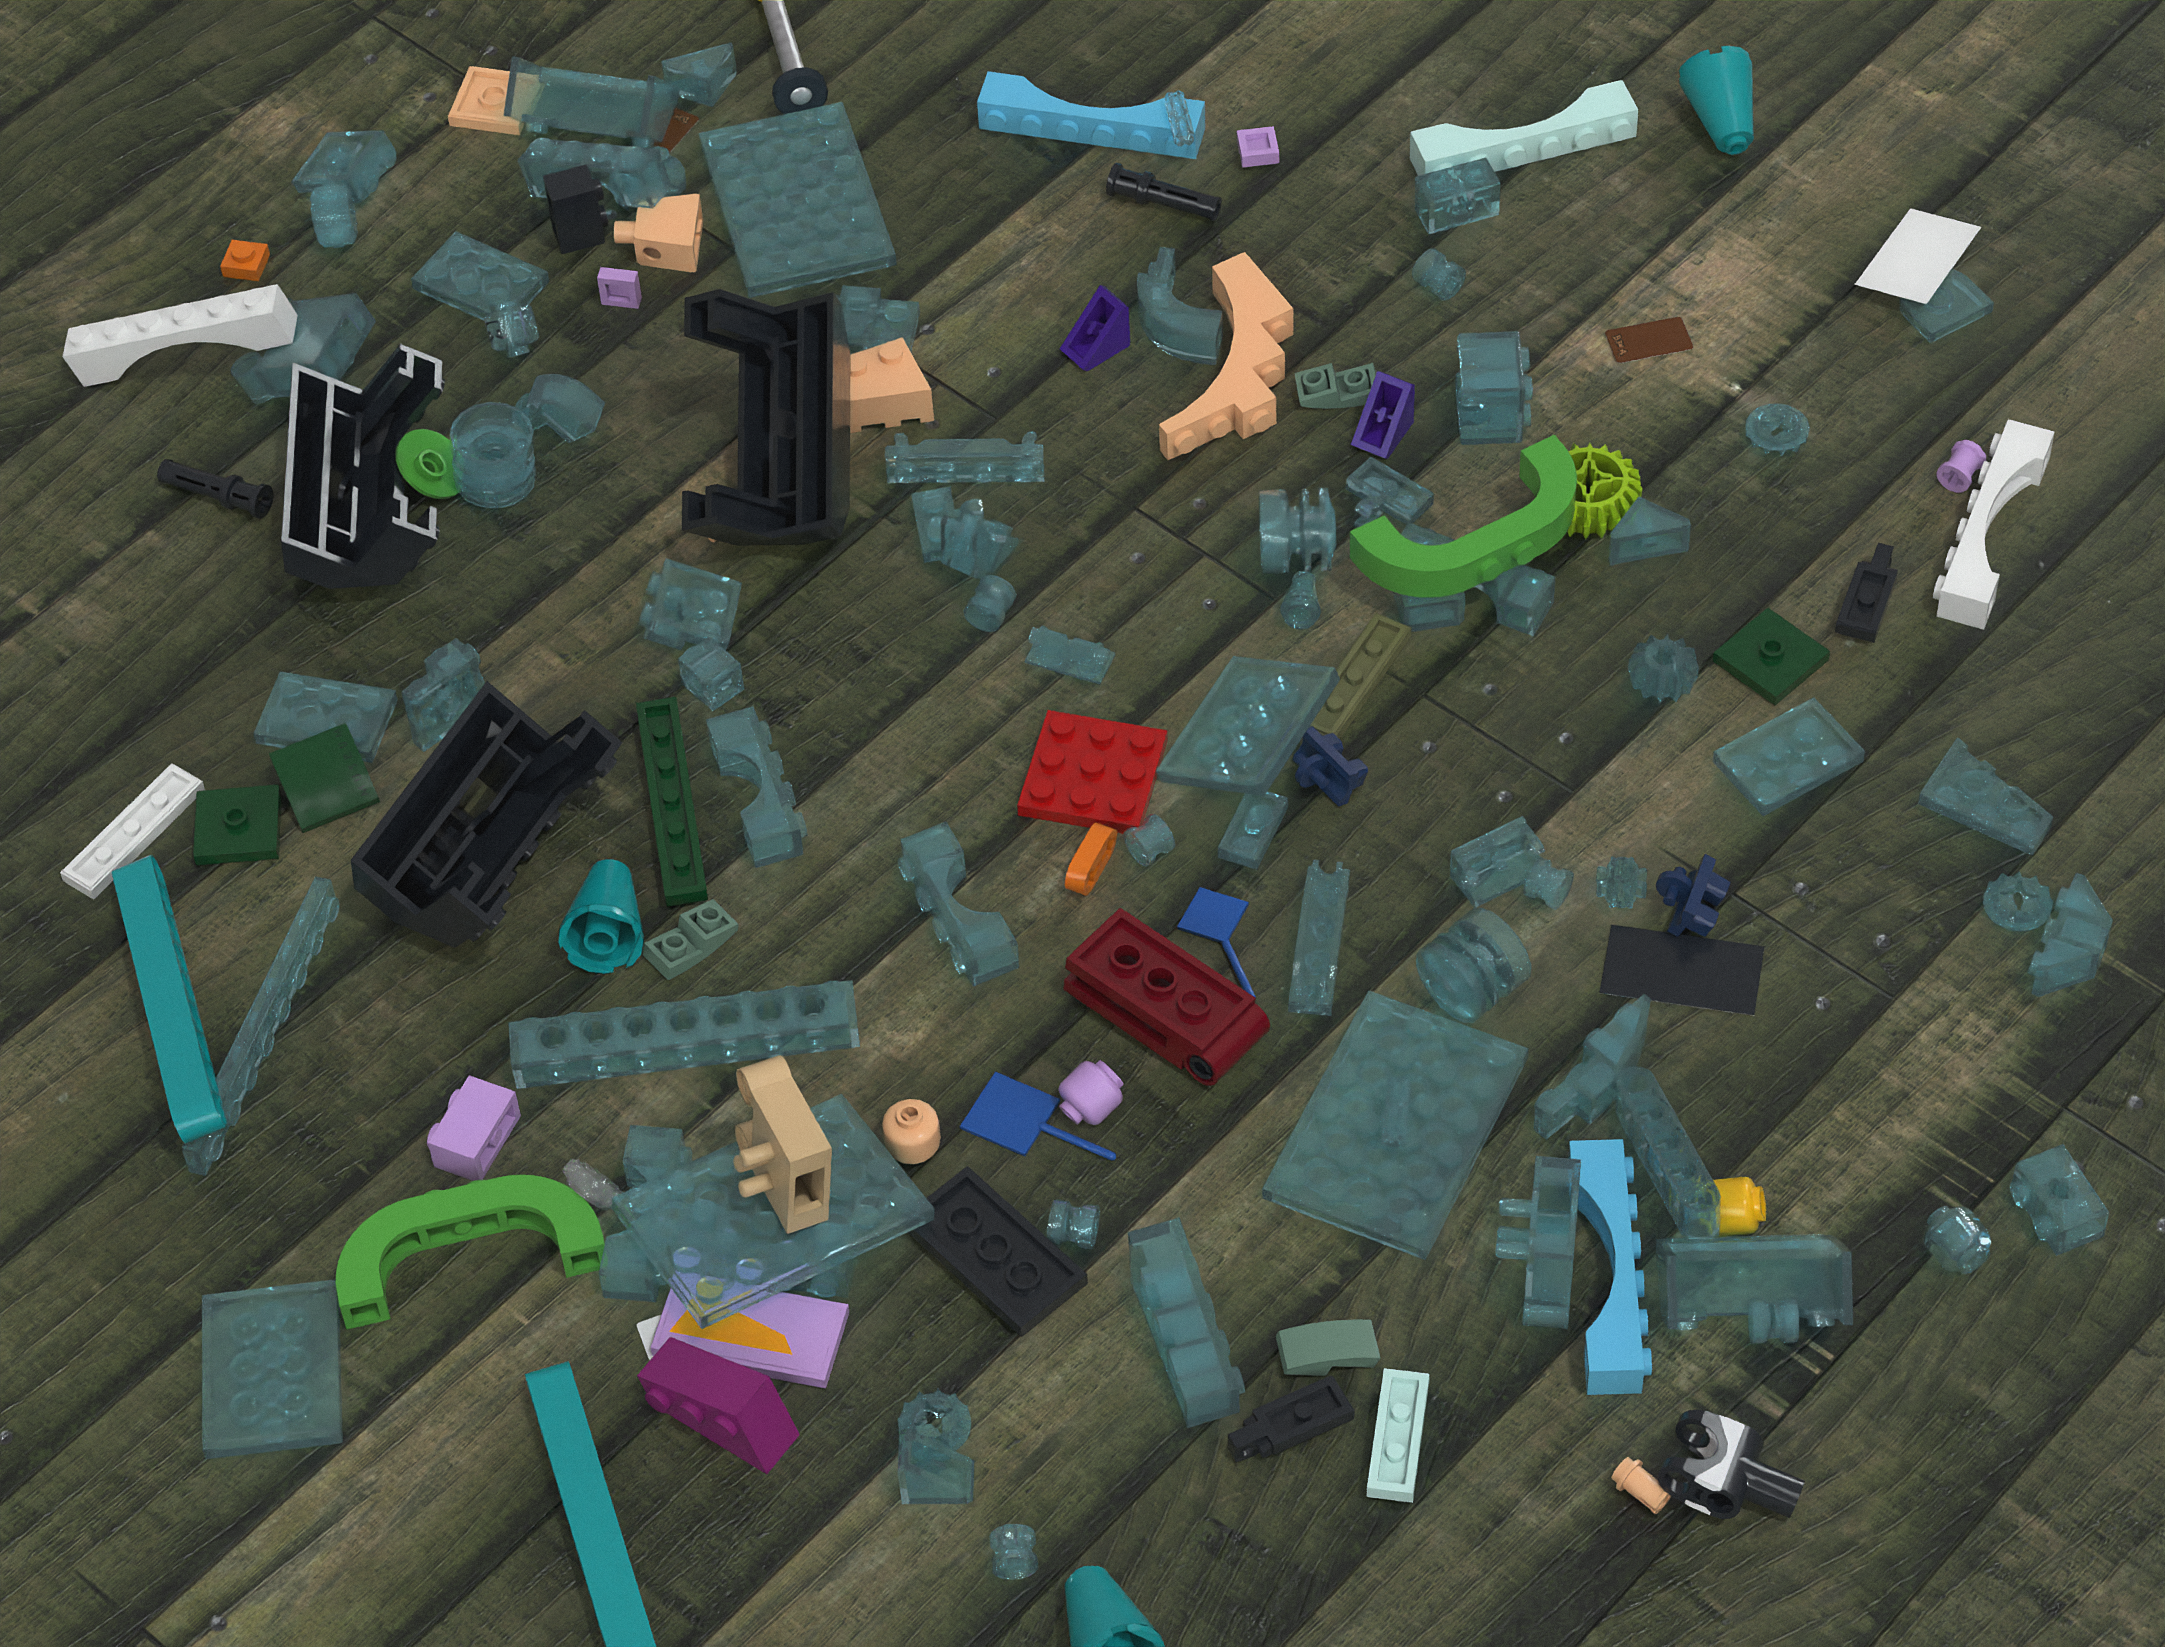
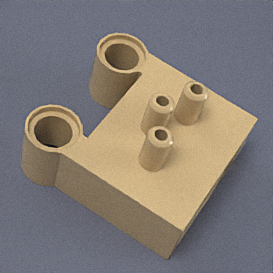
(782, 1146)

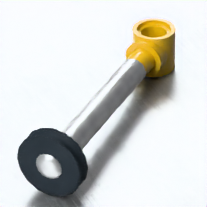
(798, 86)

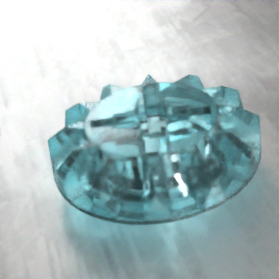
(1767, 418)
(2001, 906)
(955, 1424)

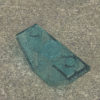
(976, 544)
(2072, 941)

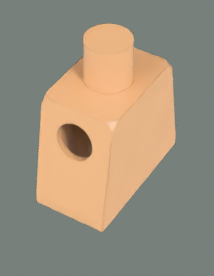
(665, 234)

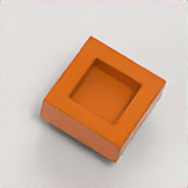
(245, 260)

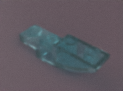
(1591, 1084)

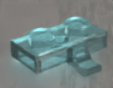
(1387, 492)
(929, 510)

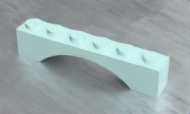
(1595, 119)

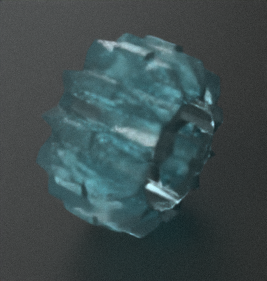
(334, 215)
(1663, 668)

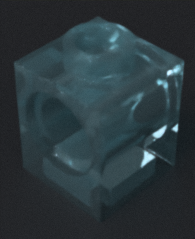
(711, 673)

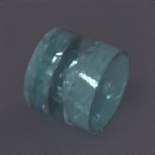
(493, 455)
(1295, 530)
(1473, 965)

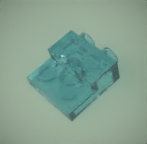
(350, 159)
(876, 320)
(689, 606)
(443, 693)

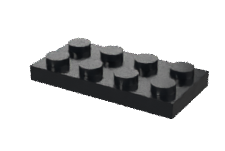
(998, 1252)

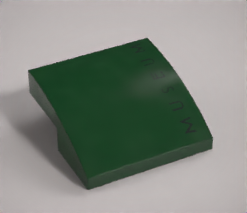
(324, 777)

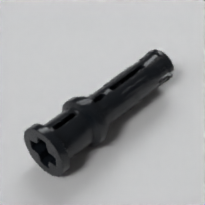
(1147, 189)
(230, 491)

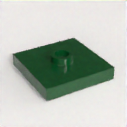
(1771, 656)
(237, 824)

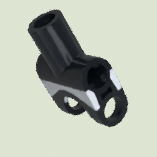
(1726, 1469)

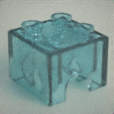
(1492, 388)

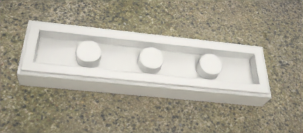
(132, 831)

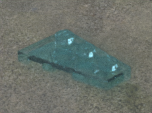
(1981, 800)

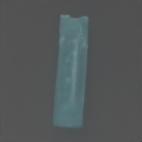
(964, 460)
(1319, 940)

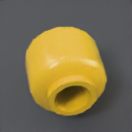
(1741, 1206)

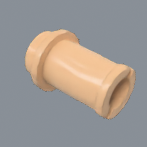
(1640, 1484)

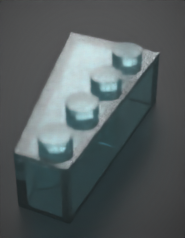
(1183, 1323)

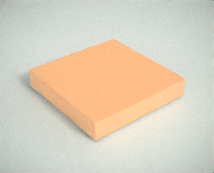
(482, 102)

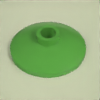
(427, 463)

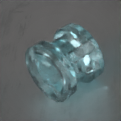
(1149, 840)
(1548, 883)
(1013, 1551)

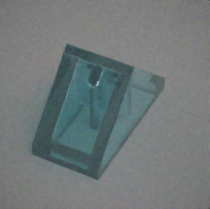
(702, 73)
(1648, 533)
(1432, 612)
(932, 1472)

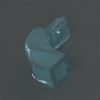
(1172, 325)

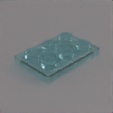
(477, 276)
(309, 705)
(1788, 756)

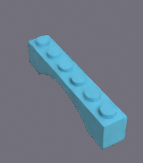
(1018, 107)
(1614, 1342)

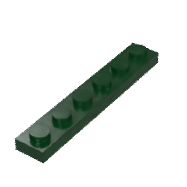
(671, 802)

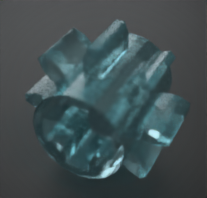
(1621, 882)

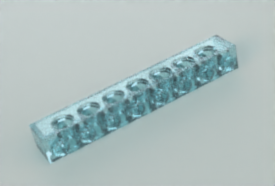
(667, 1048)

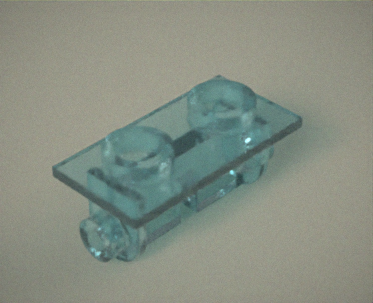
(1069, 657)

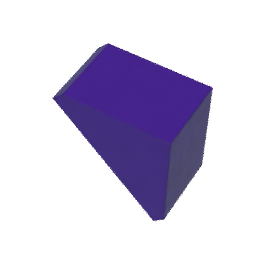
(1099, 331)
(1385, 415)

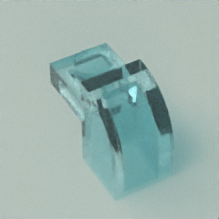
(562, 405)

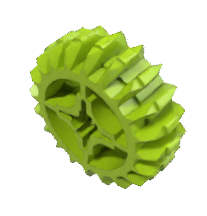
(1611, 486)

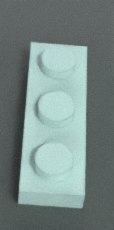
(1398, 1435)

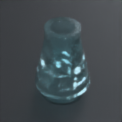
(1301, 602)

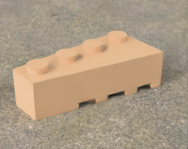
(887, 387)

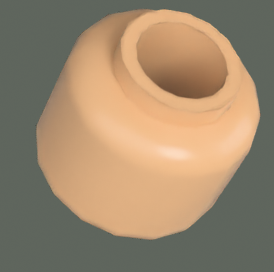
(911, 1131)

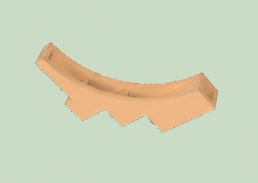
(1241, 392)

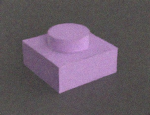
(1258, 146)
(619, 287)

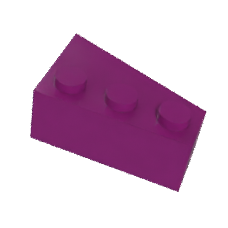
(720, 1401)

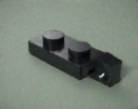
(1868, 596)
(1291, 1420)

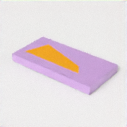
(781, 1336)

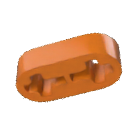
(1090, 859)

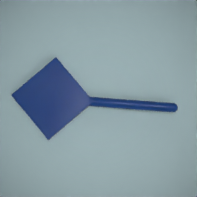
(1215, 918)

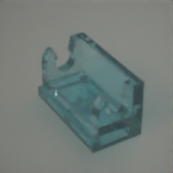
(1495, 861)

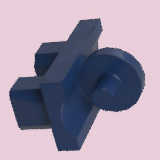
(1322, 764)
(1689, 892)

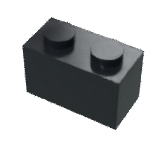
(575, 208)

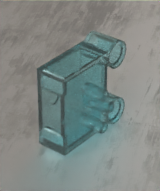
(324, 340)
(1547, 1243)

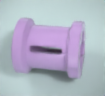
(1957, 472)

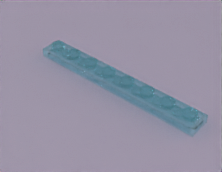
(265, 1015)

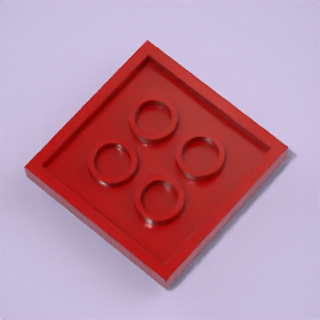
(1092, 772)

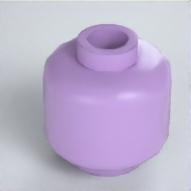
(1090, 1092)

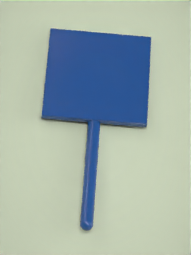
(1015, 1116)

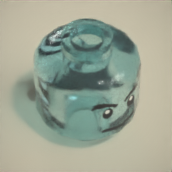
(511, 327)

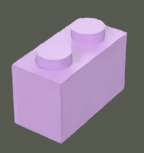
(473, 1128)

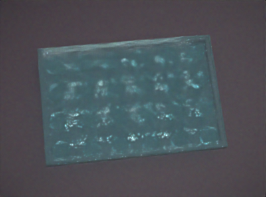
(797, 199)
(1336, 1153)
(734, 1251)

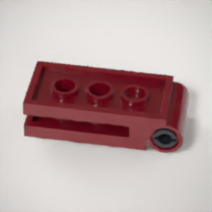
(1165, 997)

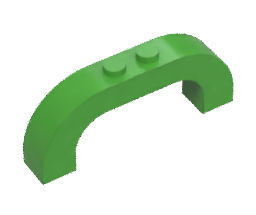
(1484, 553)
(458, 1216)

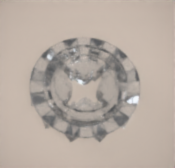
(590, 1184)

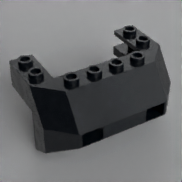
(789, 420)
(342, 475)
(439, 864)

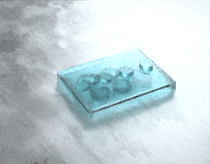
(1248, 725)
(271, 1369)

